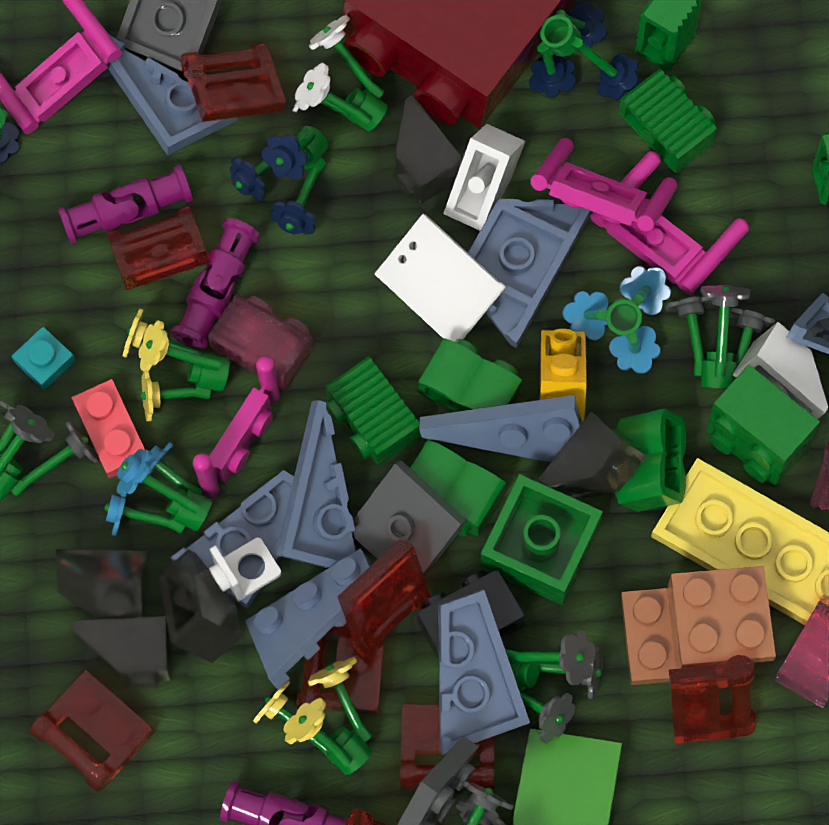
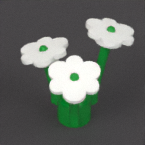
(360, 106)

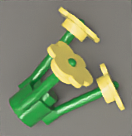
(204, 369)
(342, 747)

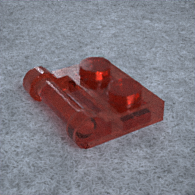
(234, 92)
(158, 249)
(383, 597)
(363, 680)
(696, 701)
(102, 719)
(422, 736)

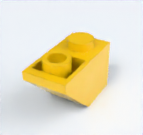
(563, 366)

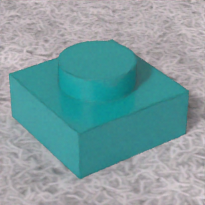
(43, 358)

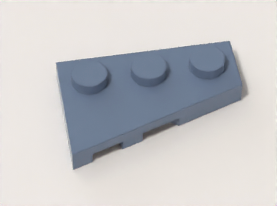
(259, 517)
(302, 617)
(475, 675)

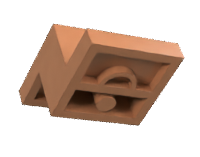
(697, 622)

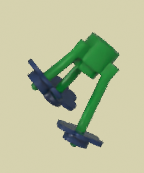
(287, 157)

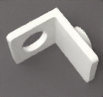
(227, 574)

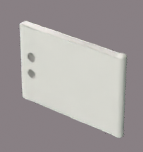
(439, 280)

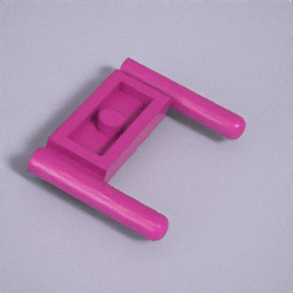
(62, 73)
(600, 194)
(668, 245)
(251, 420)

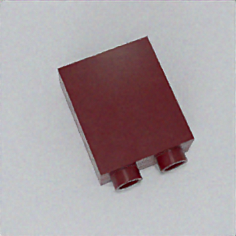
(452, 50)

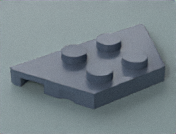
(525, 251)

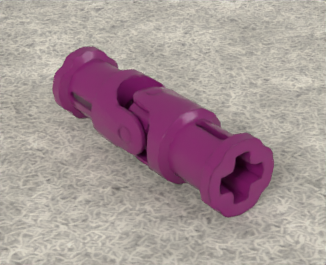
(111, 209)
(221, 271)
(263, 809)

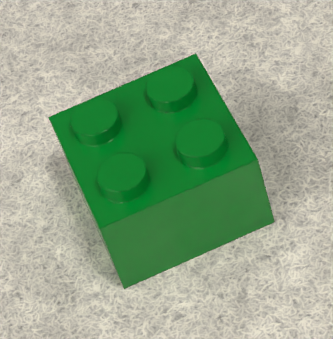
(761, 427)
(541, 539)

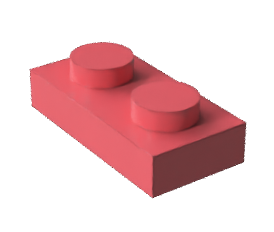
(108, 425)

